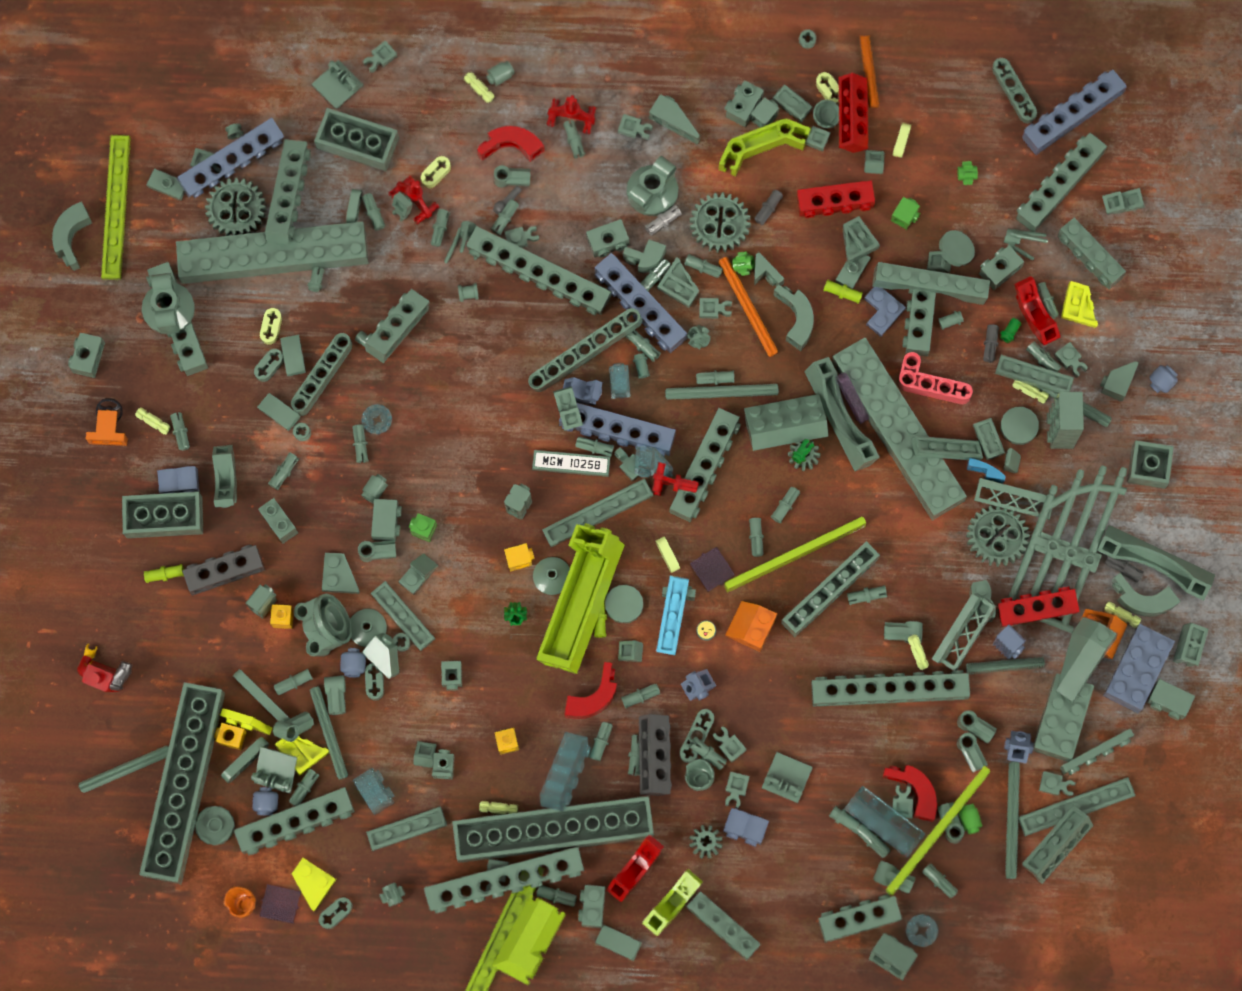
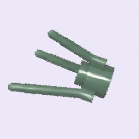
(465, 233)
(1014, 237)

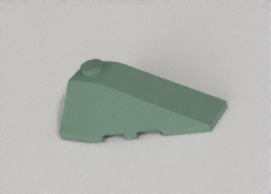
(1085, 651)

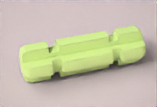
(479, 87)
(1031, 391)
(152, 420)
(1123, 614)
(918, 652)
(498, 808)

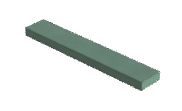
(598, 511)
(1085, 802)

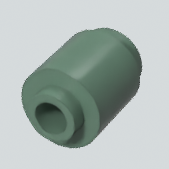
(500, 73)
(374, 488)

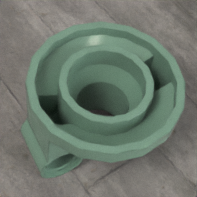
(658, 200)
(177, 315)
(324, 624)

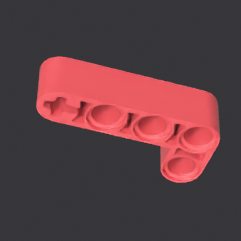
(935, 382)

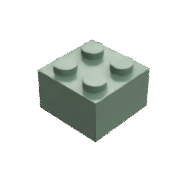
(1150, 464)

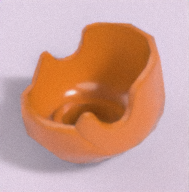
(240, 901)

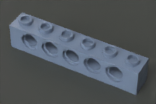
(268, 128)
(1039, 142)
(611, 266)
(628, 425)

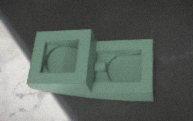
(1123, 202)
(293, 355)
(568, 408)
(278, 411)
(618, 942)

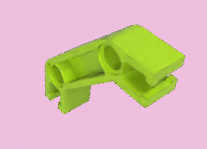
(763, 140)

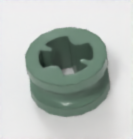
(812, 36)
(234, 131)
(303, 426)
(407, 642)

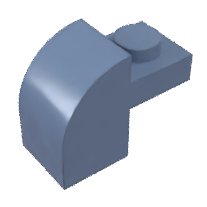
(584, 391)

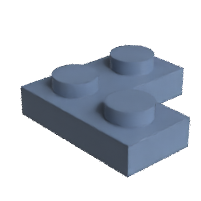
(888, 310)

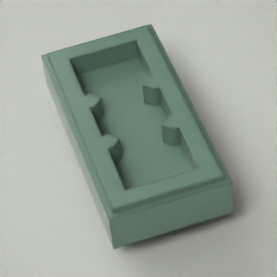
(792, 103)
(165, 184)
(851, 272)
(988, 439)

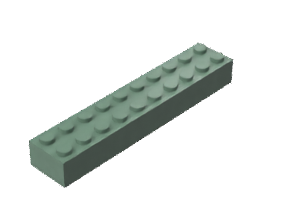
(253, 256)
(896, 427)
(182, 783)
(552, 829)

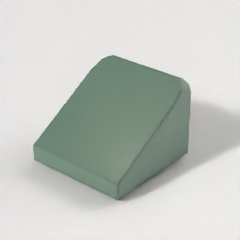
(874, 162)
(938, 263)
(1012, 461)
(630, 651)
(424, 754)

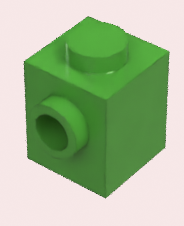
(906, 213)
(423, 527)

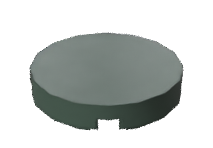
(956, 248)
(1019, 425)
(624, 604)
(215, 825)

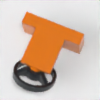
(106, 426)

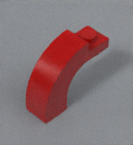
(511, 137)
(1034, 312)
(592, 705)
(922, 787)
(636, 868)

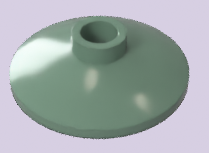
(549, 585)
(377, 626)

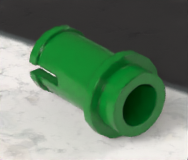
(1011, 329)
(801, 453)

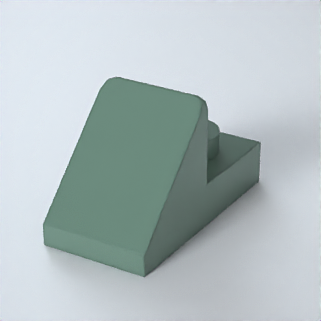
(764, 268)
(418, 573)

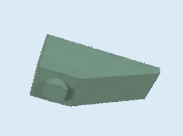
(669, 115)

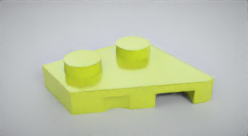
(1078, 305)
(245, 721)
(304, 750)
(312, 882)

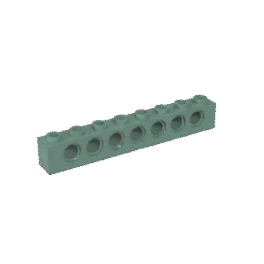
(482, 237)
(959, 679)
(435, 892)

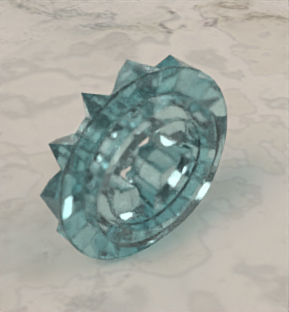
(374, 411)
(923, 921)

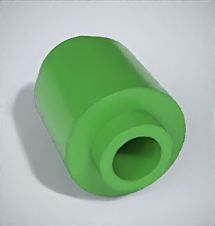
(970, 819)

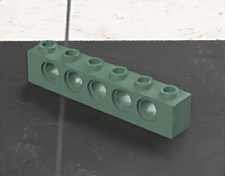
(287, 192)
(1033, 219)
(195, 362)
(721, 420)
(830, 589)
(246, 834)

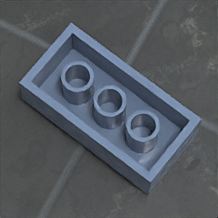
(1139, 668)

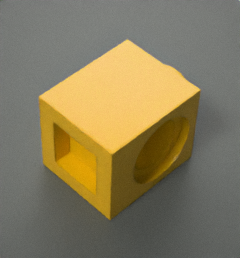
(519, 557)
(282, 616)
(506, 741)
(236, 742)

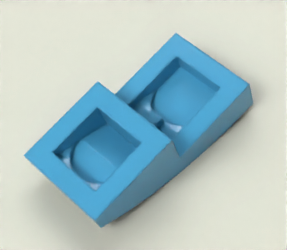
(991, 472)

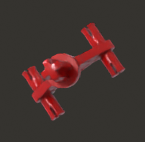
(572, 110)
(414, 191)
(678, 483)

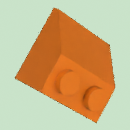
(1110, 621)
(751, 625)

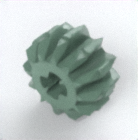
(810, 459)
(710, 847)

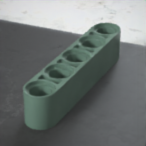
(322, 365)

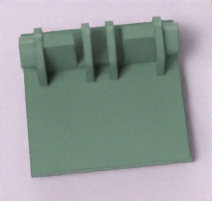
(337, 84)
(275, 770)
(787, 777)

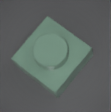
(817, 138)

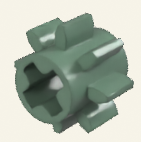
(698, 336)
(392, 894)

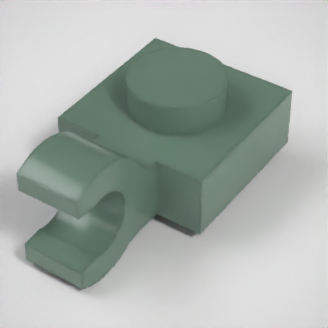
(628, 463)

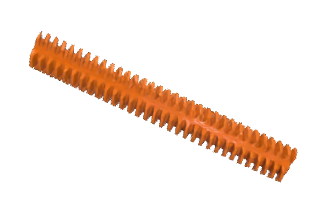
(869, 71)

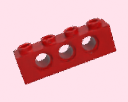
(853, 113)
(862, 189)
(1068, 607)

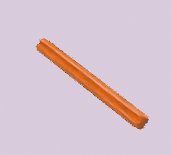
(748, 306)

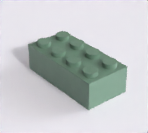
(356, 139)
(1065, 420)
(786, 422)
(162, 515)
(1062, 722)

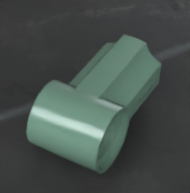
(514, 176)
(380, 550)
(902, 631)
(335, 690)
(978, 726)
(291, 728)
(973, 753)
(955, 824)
(886, 873)

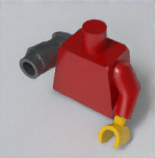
(100, 675)

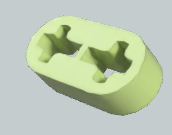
(826, 91)
(901, 140)
(438, 175)
(275, 327)
(667, 554)

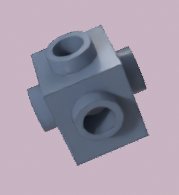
(698, 685)
(1018, 746)

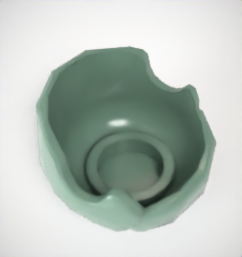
(826, 113)
(699, 775)

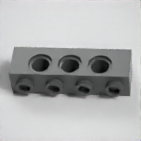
(253, 566)
(648, 748)

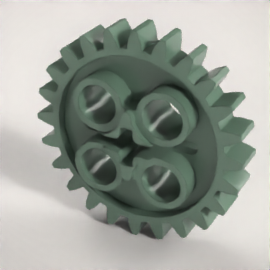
(218, 208)
(737, 224)
(1011, 547)

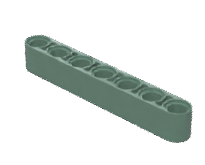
(575, 351)

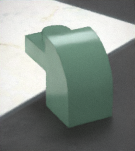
(649, 259)

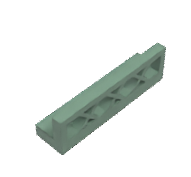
(1020, 493)
(959, 626)
(1058, 844)

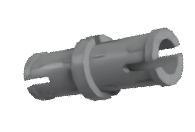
(663, 220)

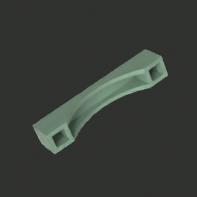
(902, 277)
(855, 444)
(1127, 547)

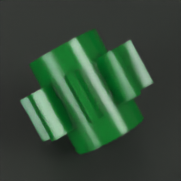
(515, 613)

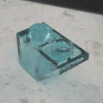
(619, 381)
(647, 462)

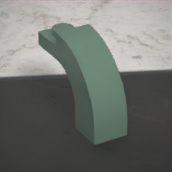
(65, 228)
(802, 330)
(225, 476)
(1144, 605)

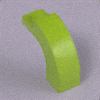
(672, 903)

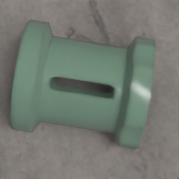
(468, 292)

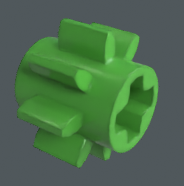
(967, 173)
(743, 263)

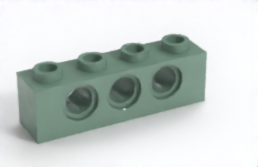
(910, 342)
(383, 349)
(723, 926)
(831, 932)

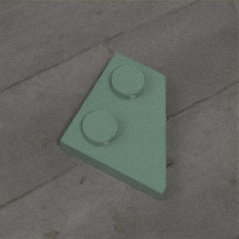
(858, 240)
(678, 284)
(338, 575)

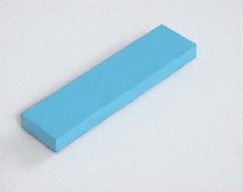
(672, 615)

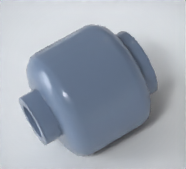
(1163, 379)
(352, 663)
(265, 801)

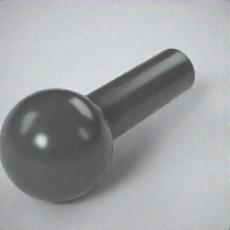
(500, 205)

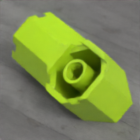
(528, 939)

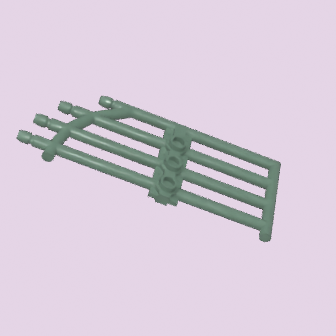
(1068, 552)

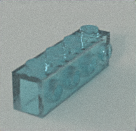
(564, 771)
(884, 821)

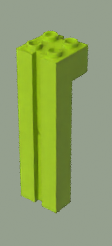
(581, 597)

